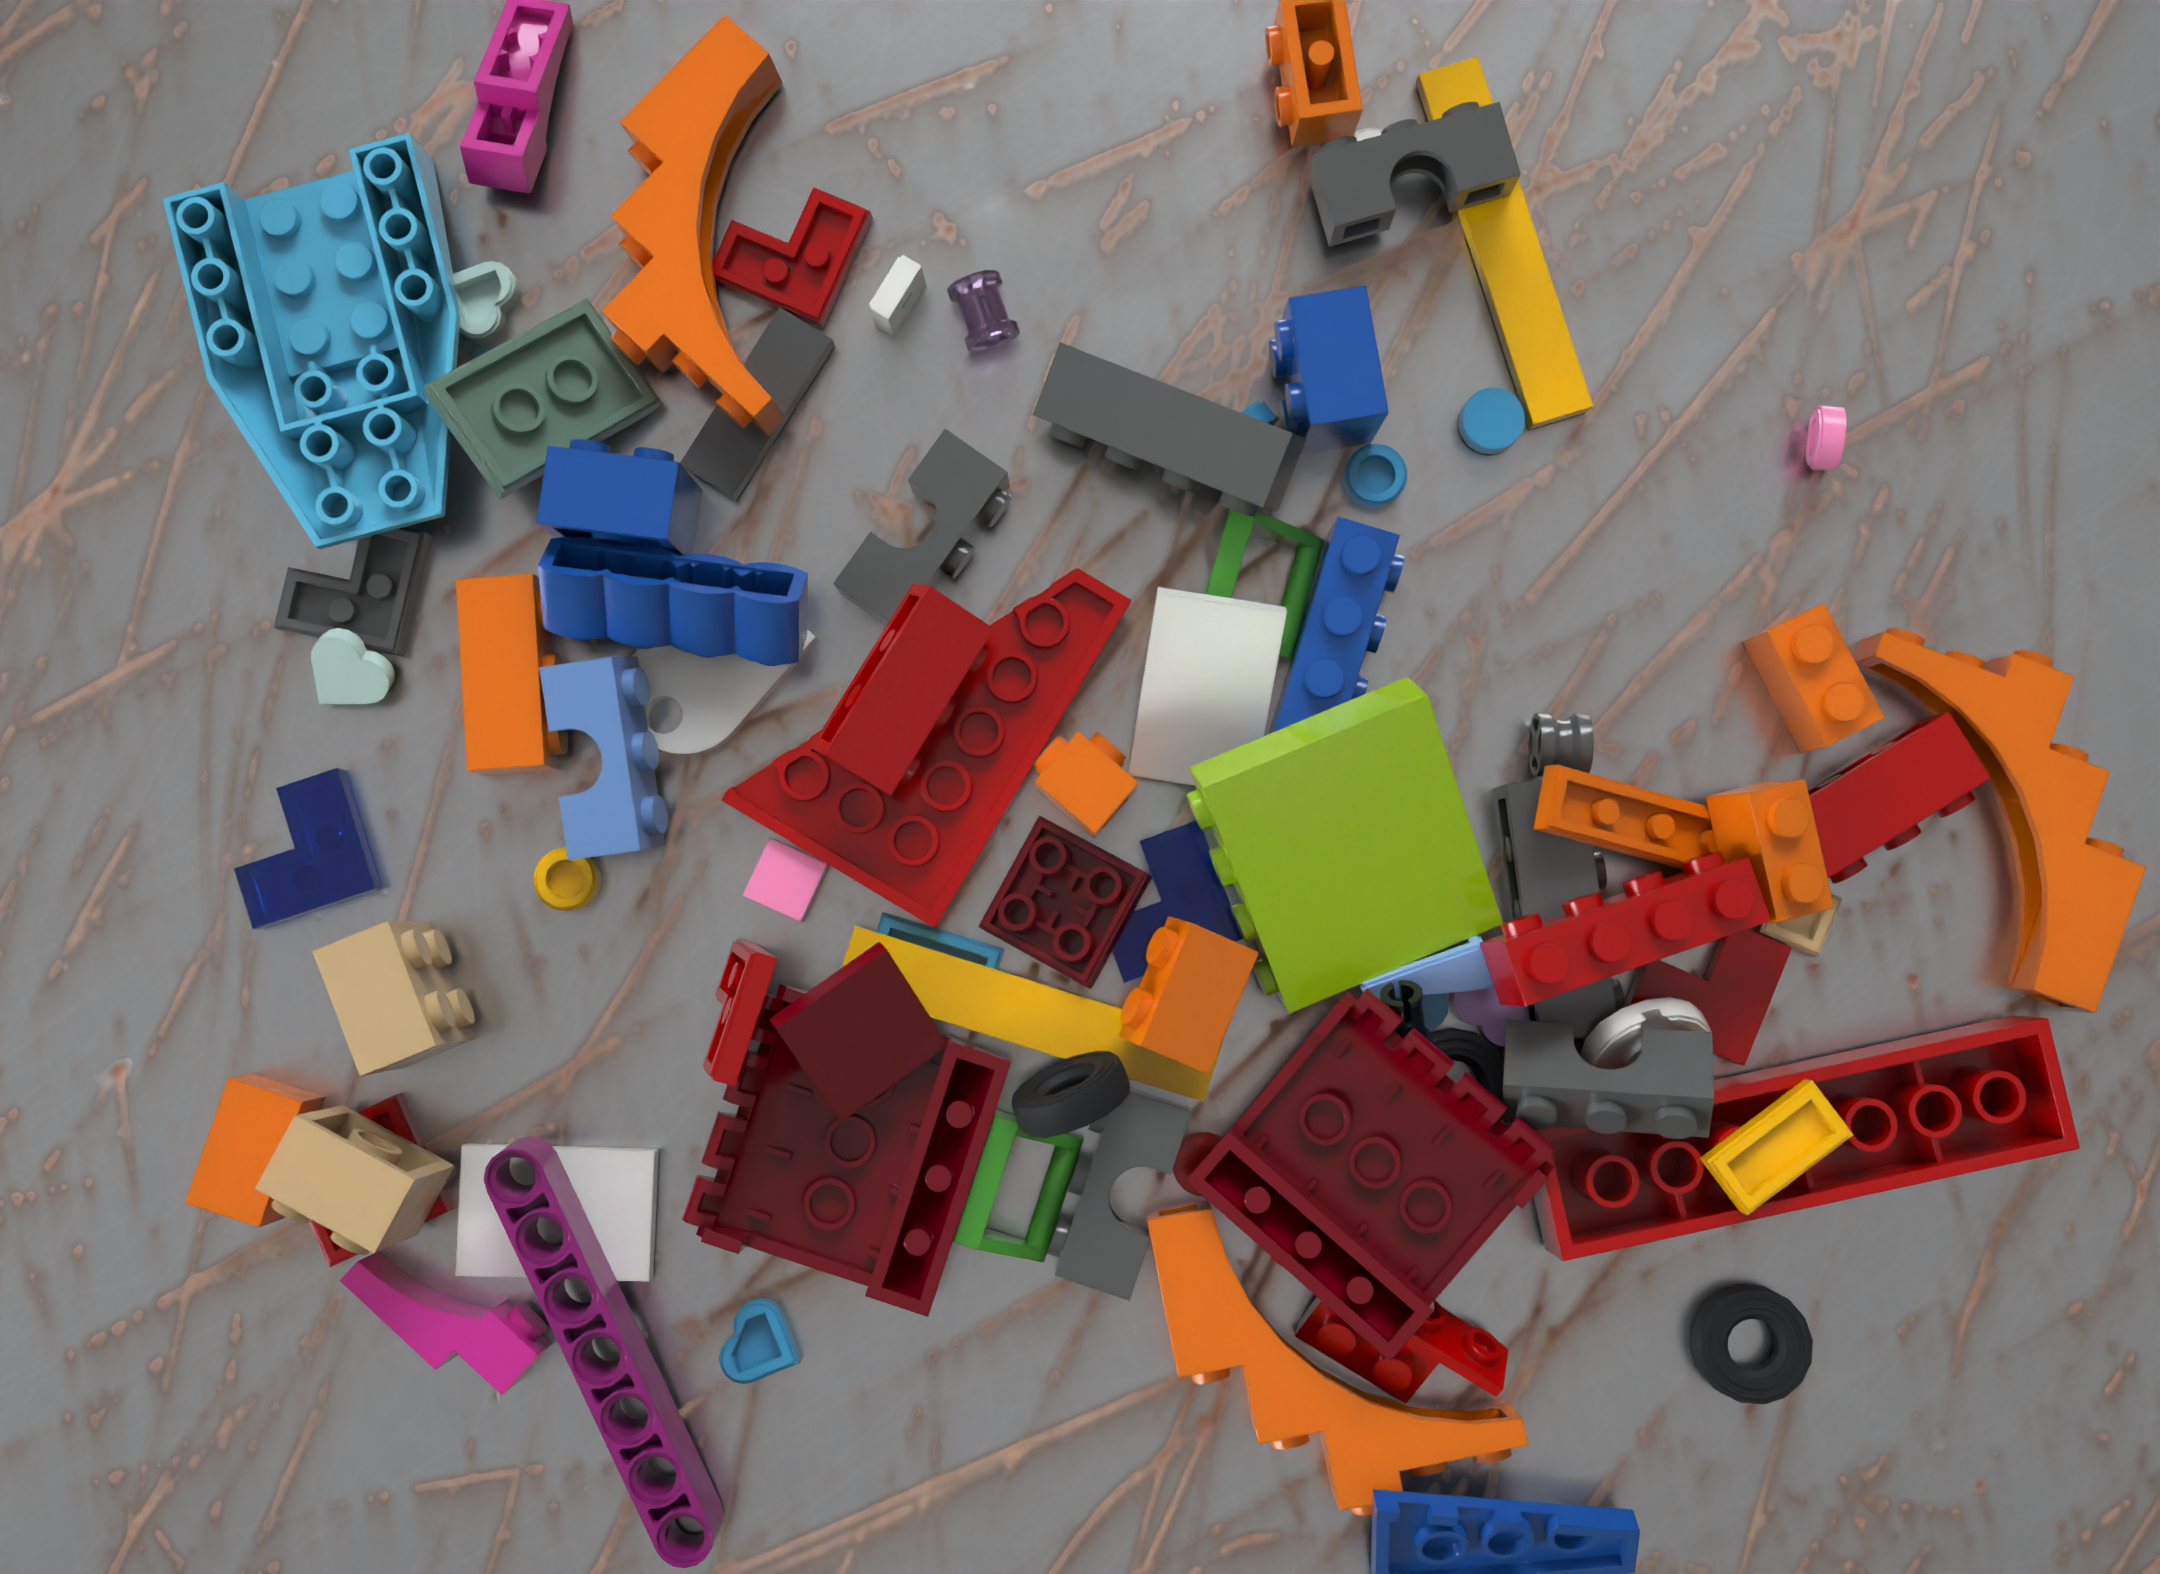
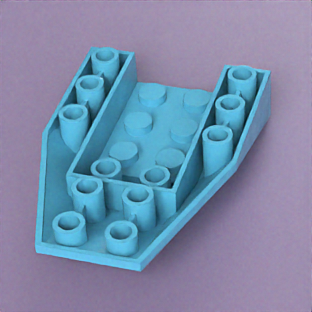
(323, 329)

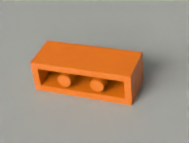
(501, 678)

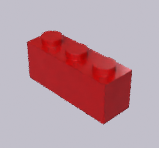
(904, 688)
(1891, 791)

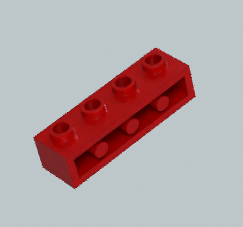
(1623, 931)

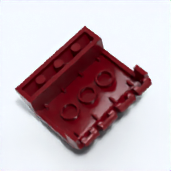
(1373, 1170)
(856, 1195)

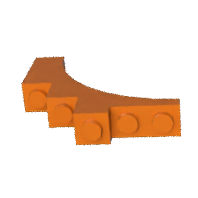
(685, 142)
(2069, 885)
(1290, 1396)

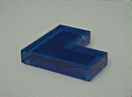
(327, 860)
(1186, 891)

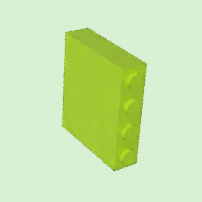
(1345, 845)

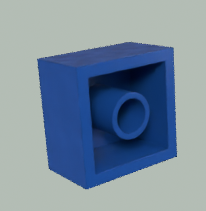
(1329, 370)
(619, 497)

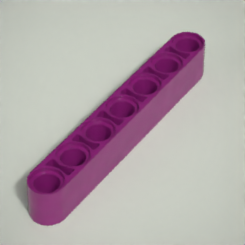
(604, 1381)

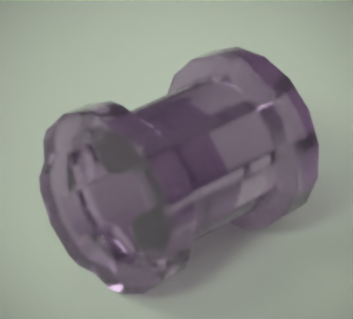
(983, 310)

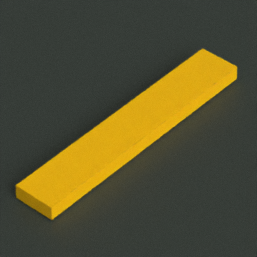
(1514, 273)
(1026, 1012)

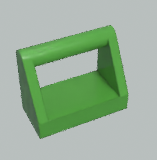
(1302, 572)
(983, 1190)

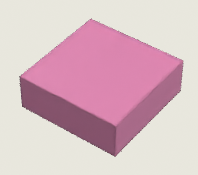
(786, 880)

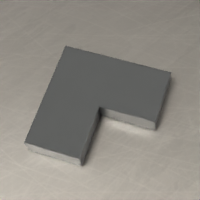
(374, 601)

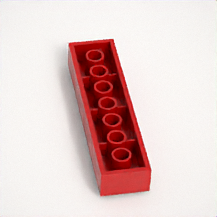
(1916, 1117)

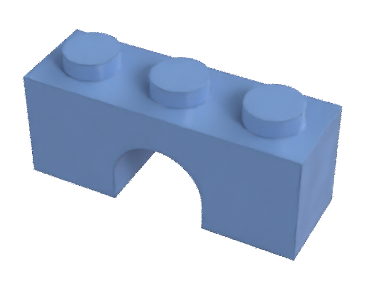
(608, 704)

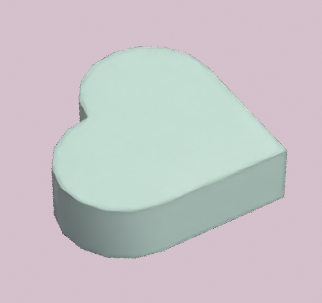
(484, 298)
(347, 671)

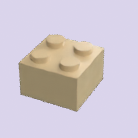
(395, 995)
(353, 1179)

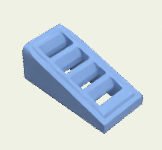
(1445, 971)

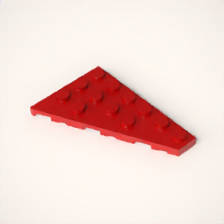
(935, 827)

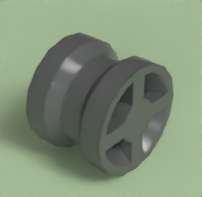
(1560, 742)

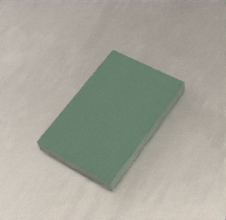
(539, 393)

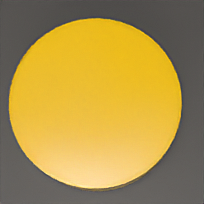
(565, 882)

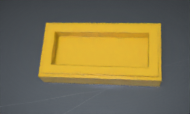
(1776, 1146)

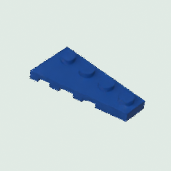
(1498, 1536)

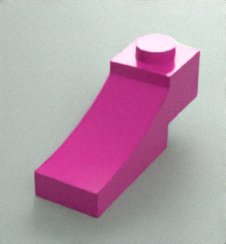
(515, 95)
(494, 1341)

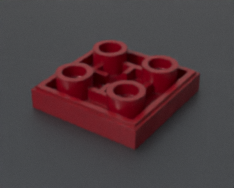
(1065, 902)
(859, 1031)

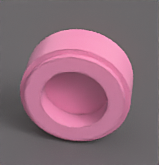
(1826, 438)

